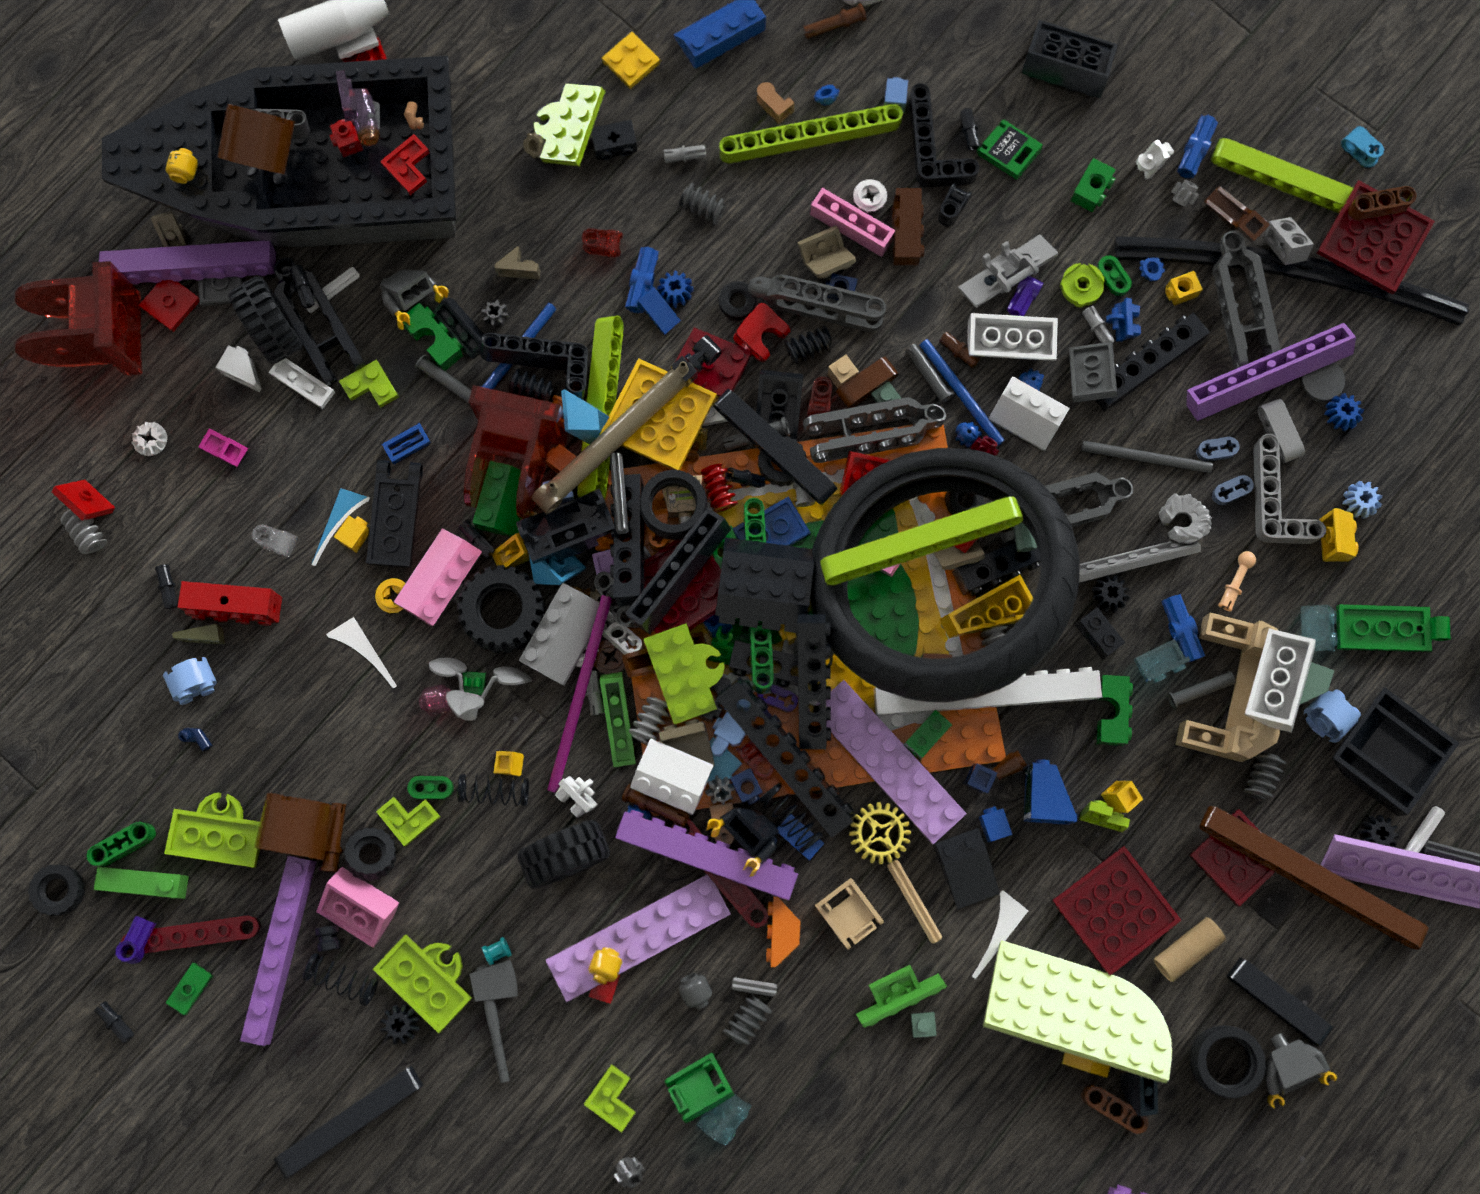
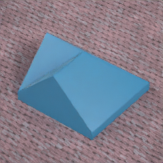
(582, 418)
(556, 572)

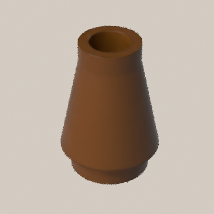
(1010, 765)

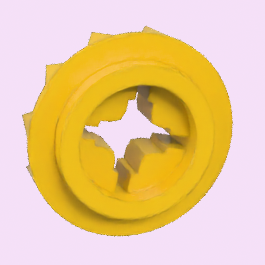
(384, 591)

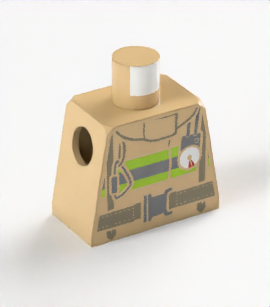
(680, 501)

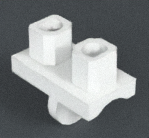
(1154, 158)
(579, 792)

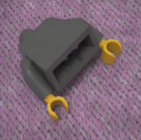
(405, 290)
(1293, 1067)

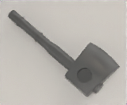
(492, 984)

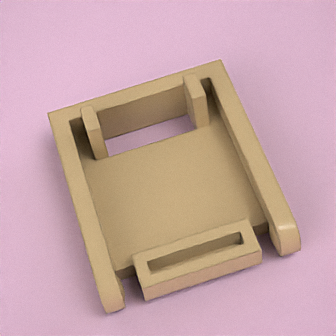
(852, 916)

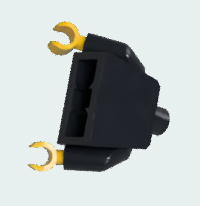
(751, 831)

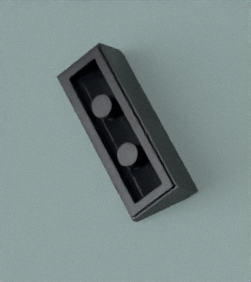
(459, 326)

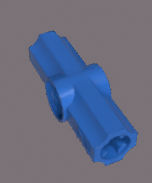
(1197, 146)
(641, 278)
(1183, 627)

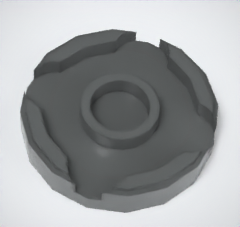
(1323, 383)

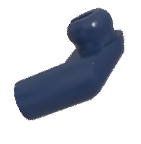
(195, 735)

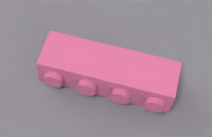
(852, 222)

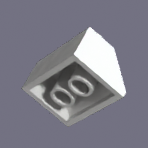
(1028, 413)
(671, 776)

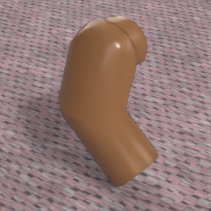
(413, 122)

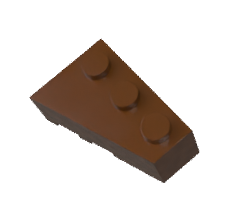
(907, 225)

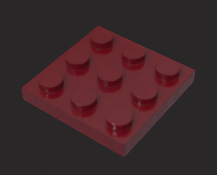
(725, 370)
(1229, 869)

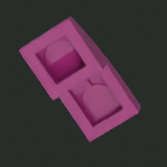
(223, 447)

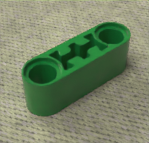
(114, 841)

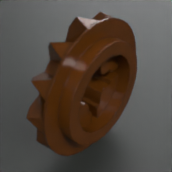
(611, 667)

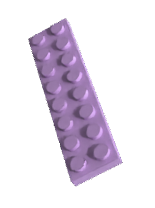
(891, 764)
(1404, 870)
(641, 934)

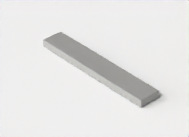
(1136, 559)

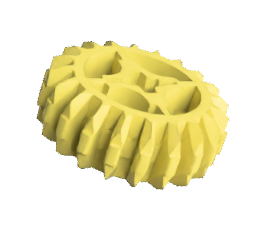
(874, 824)

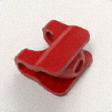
(760, 321)

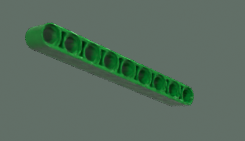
(757, 648)

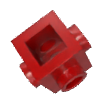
(345, 137)

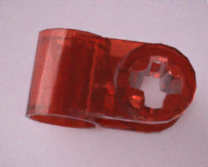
(603, 242)
(819, 401)
(754, 759)

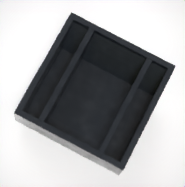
(1394, 753)

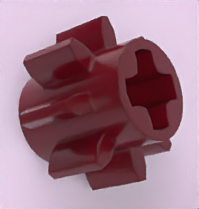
(986, 445)

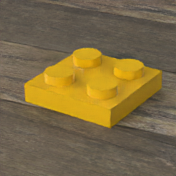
(631, 60)

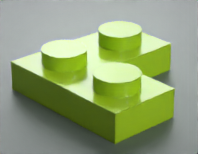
(370, 379)
(1103, 815)
(408, 825)
(605, 1101)

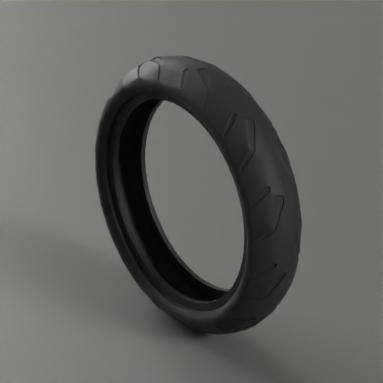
(987, 668)

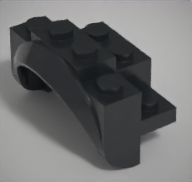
(567, 529)

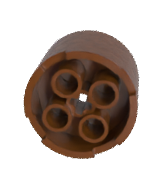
(255, 139)
(295, 826)

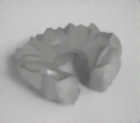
(1195, 510)

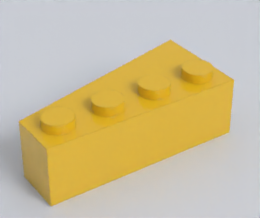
(995, 608)

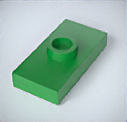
(189, 989)

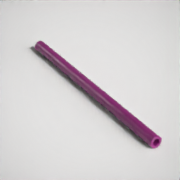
(579, 693)

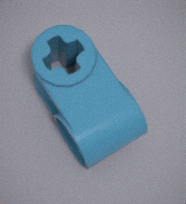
(1362, 145)

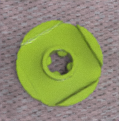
(1079, 296)

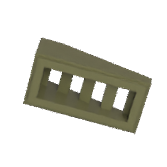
(206, 634)

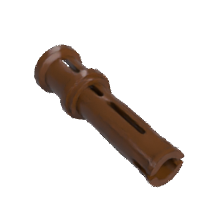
(844, 18)
(661, 808)
(333, 849)

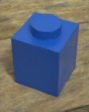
(995, 824)

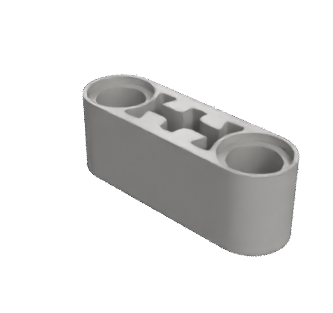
(1278, 422)

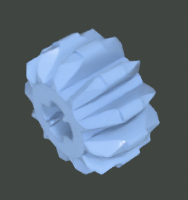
(1365, 492)

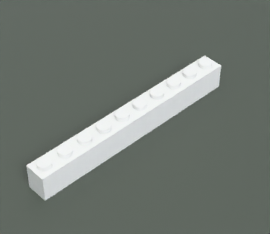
(1027, 690)

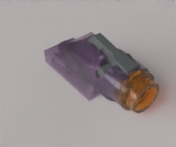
(360, 109)

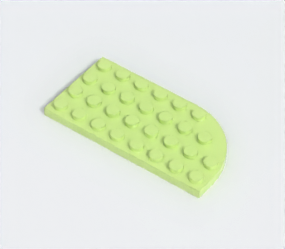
(1077, 1012)

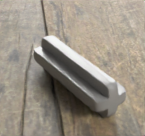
(754, 986)

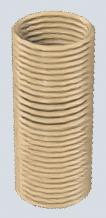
(1186, 952)

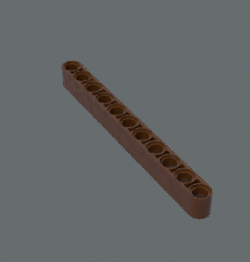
(1314, 877)

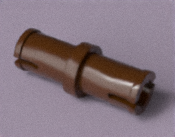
(959, 349)

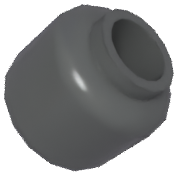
(695, 990)

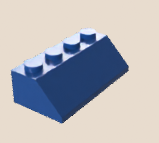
(721, 31)

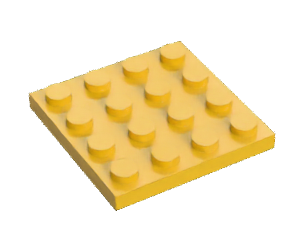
(674, 427)

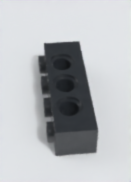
(971, 583)
(787, 661)

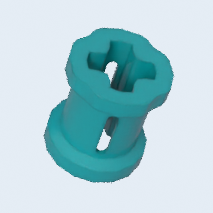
(496, 951)

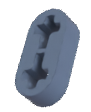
(1216, 444)
(1230, 485)

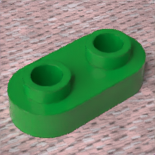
(1115, 276)
(431, 787)

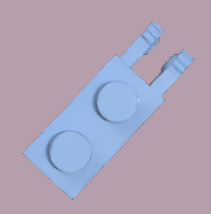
(728, 732)

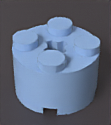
(190, 680)
(1332, 715)

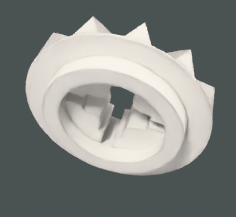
(874, 188)
(152, 447)

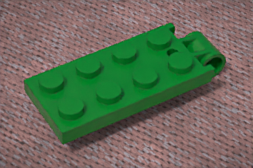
(1389, 628)

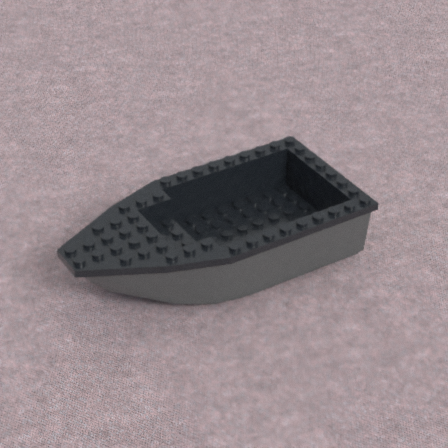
(322, 193)

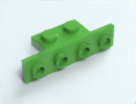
(898, 992)

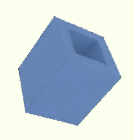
(896, 92)

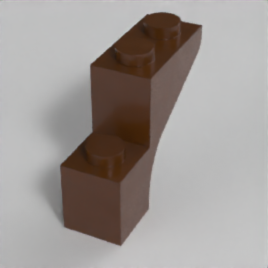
(1236, 215)
(640, 664)

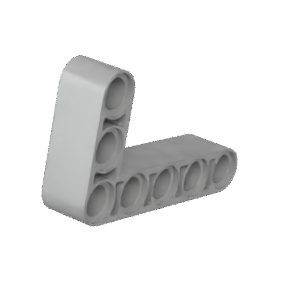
(1273, 500)

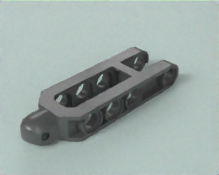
(1235, 253)
(850, 309)
(843, 420)
(1108, 492)

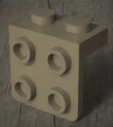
(825, 253)
(952, 557)
(689, 739)

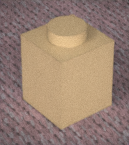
(842, 371)

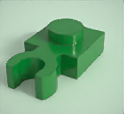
(723, 645)

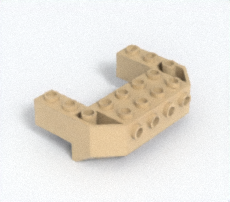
(1242, 735)

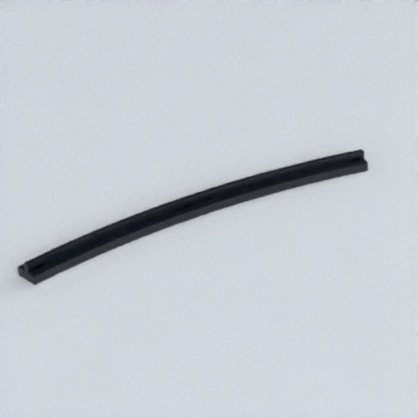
(1319, 271)

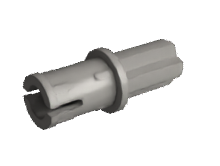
(684, 153)
(1097, 325)
(594, 695)

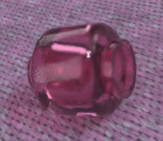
(434, 700)

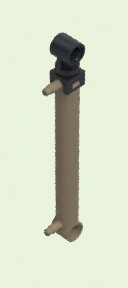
(682, 374)

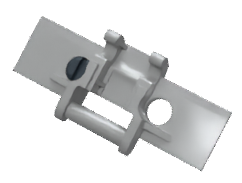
(1009, 262)

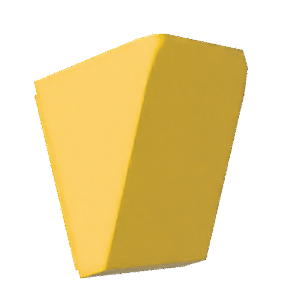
(508, 763)

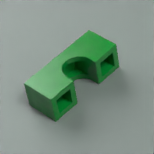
(444, 350)
(1117, 692)

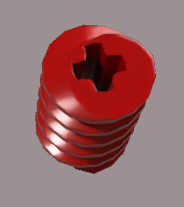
(717, 488)

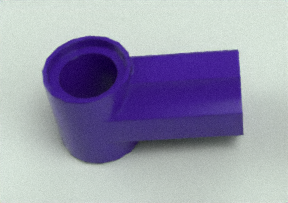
(1026, 292)
(136, 938)

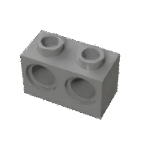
(1288, 241)

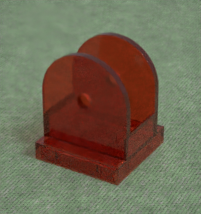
(101, 317)
(516, 430)

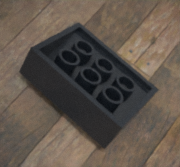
(1069, 59)

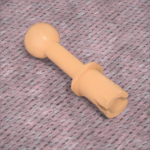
(1246, 560)

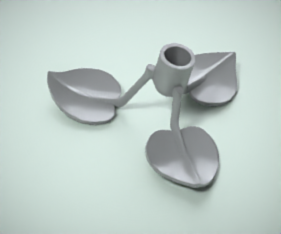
(467, 704)

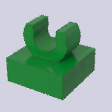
(474, 682)

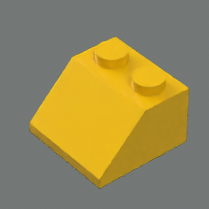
(1339, 539)

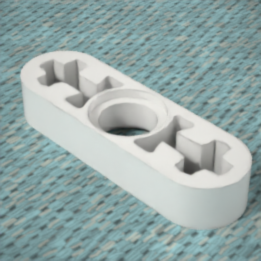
(620, 643)

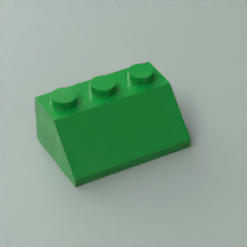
(497, 500)

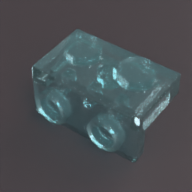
(1318, 624)
(1160, 661)
(724, 1119)

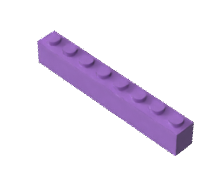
(194, 261)
(1270, 371)
(705, 855)
(278, 951)

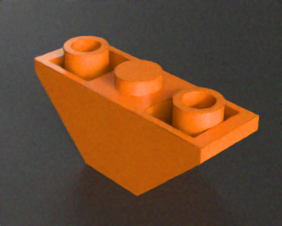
(783, 932)

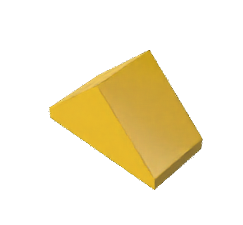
(511, 552)
(1085, 1064)

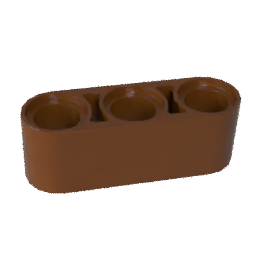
(1390, 197)
(866, 382)
(1103, 1105)

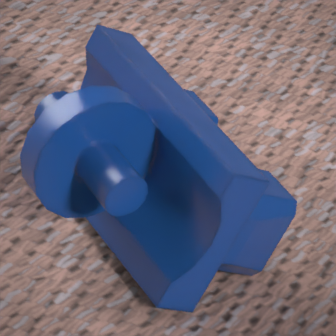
(1122, 320)

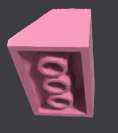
(437, 577)

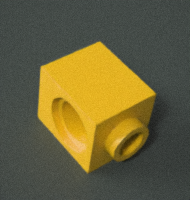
(1189, 282)
(353, 533)
(1122, 796)

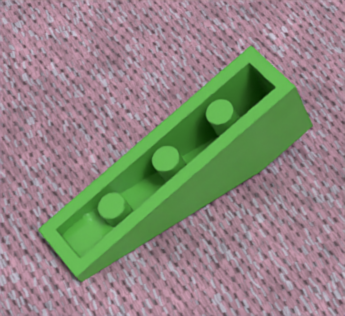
(617, 719)
(141, 882)

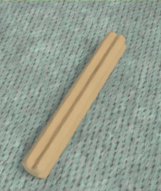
(914, 901)

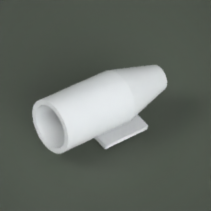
(334, 24)

